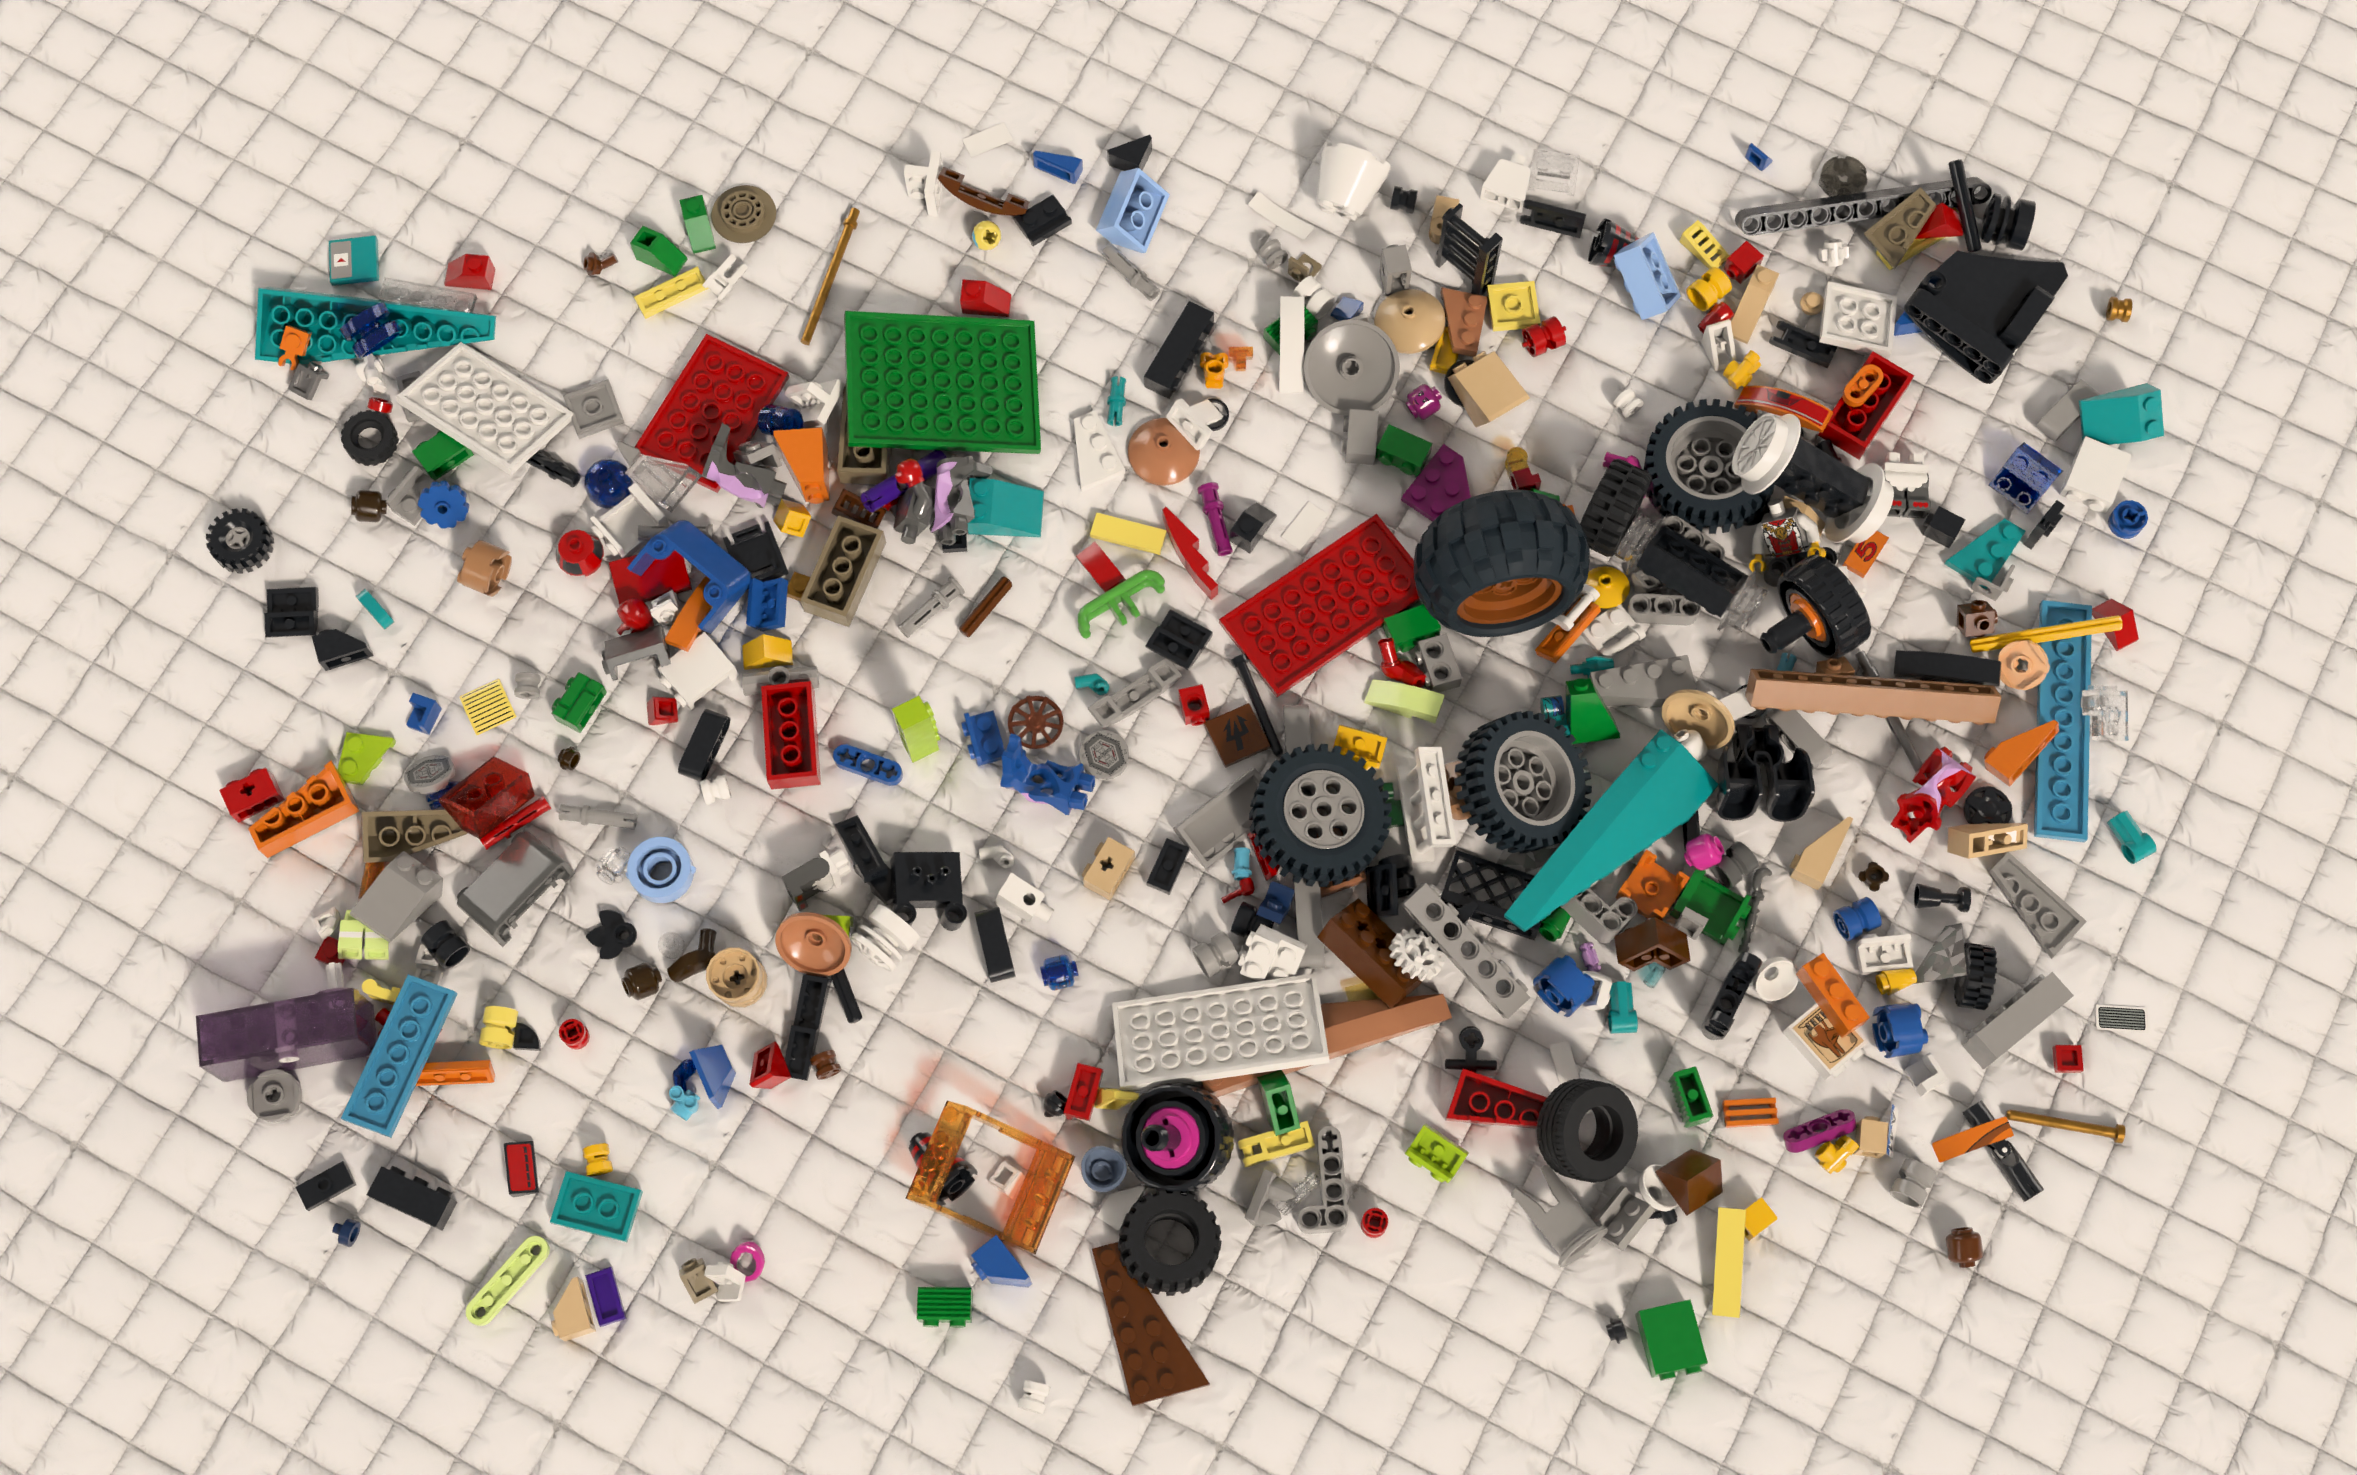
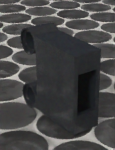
(928, 882)

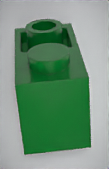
(657, 251)

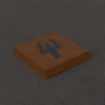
(1237, 735)

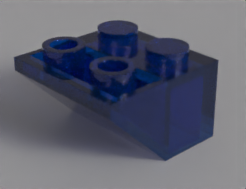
(2025, 477)

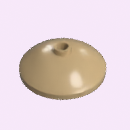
(1414, 331)
(1699, 712)

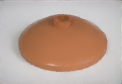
(1158, 463)
(813, 944)

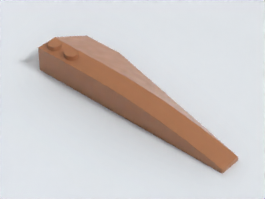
(1354, 1027)

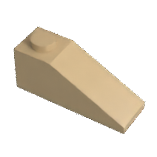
(1753, 303)
(1986, 839)
(1817, 858)

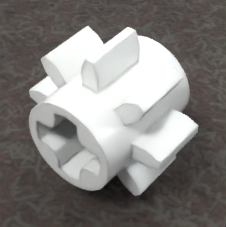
(1833, 252)

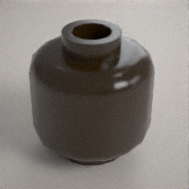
(368, 506)
(641, 981)

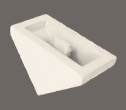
(1719, 344)

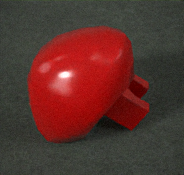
(634, 615)

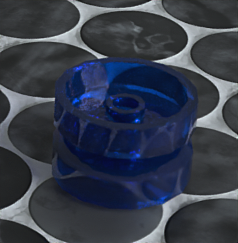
(369, 327)

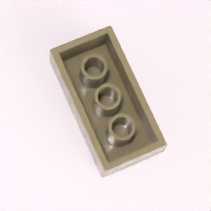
(860, 464)
(843, 571)

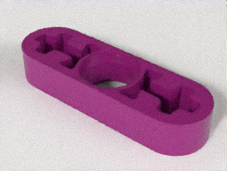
(1804, 1135)

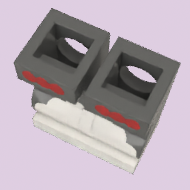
(1909, 485)
(816, 877)

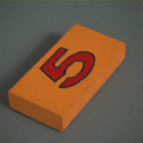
(1865, 554)

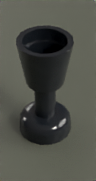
(1932, 897)

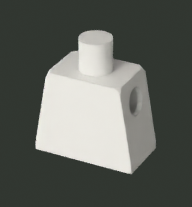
(1507, 183)
(1014, 894)

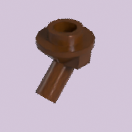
(594, 265)

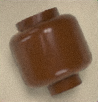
(1964, 1246)

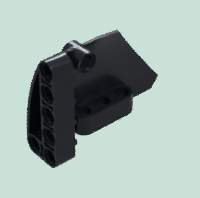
(1983, 308)

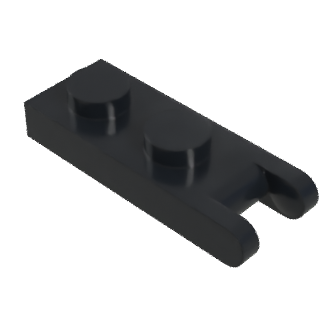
(1553, 218)
(1803, 344)

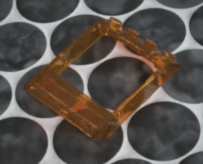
(1036, 1196)

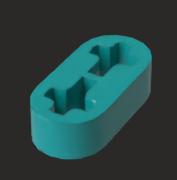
(374, 609)

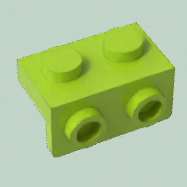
(1436, 1154)

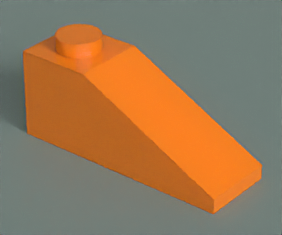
(2017, 753)

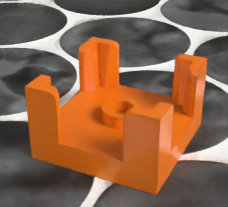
(1652, 887)

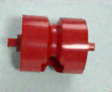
(1548, 335)

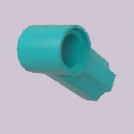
(2134, 843)
(1622, 1016)

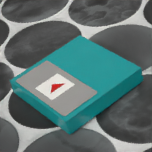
(353, 260)

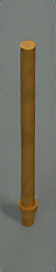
(849, 224)

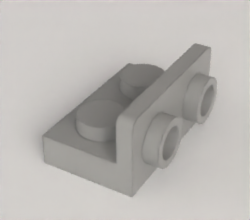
(405, 497)
(1623, 1217)

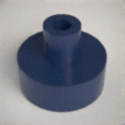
(347, 1232)

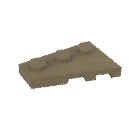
(1901, 226)

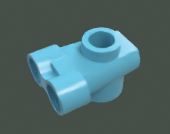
(686, 1102)

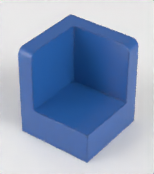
(424, 713)

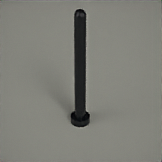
(1240, 662)

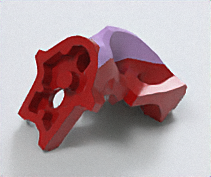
(1927, 802)

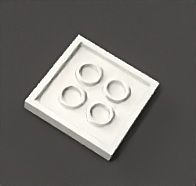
(1858, 319)

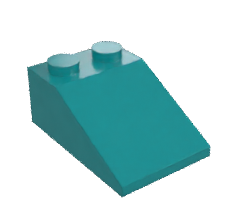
(2123, 415)
(1005, 509)

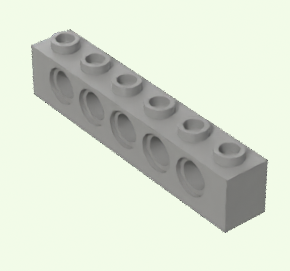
(1515, 994)

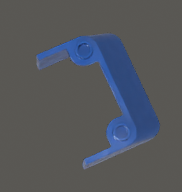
(727, 575)

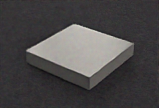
(593, 409)

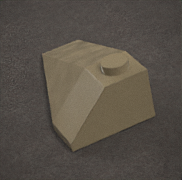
(392, 832)

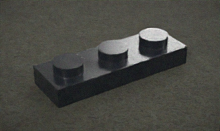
(861, 849)

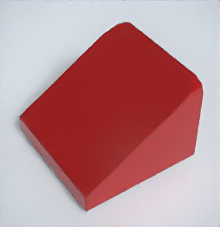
(662, 710)

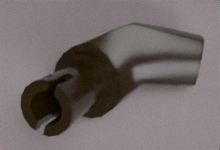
(694, 961)

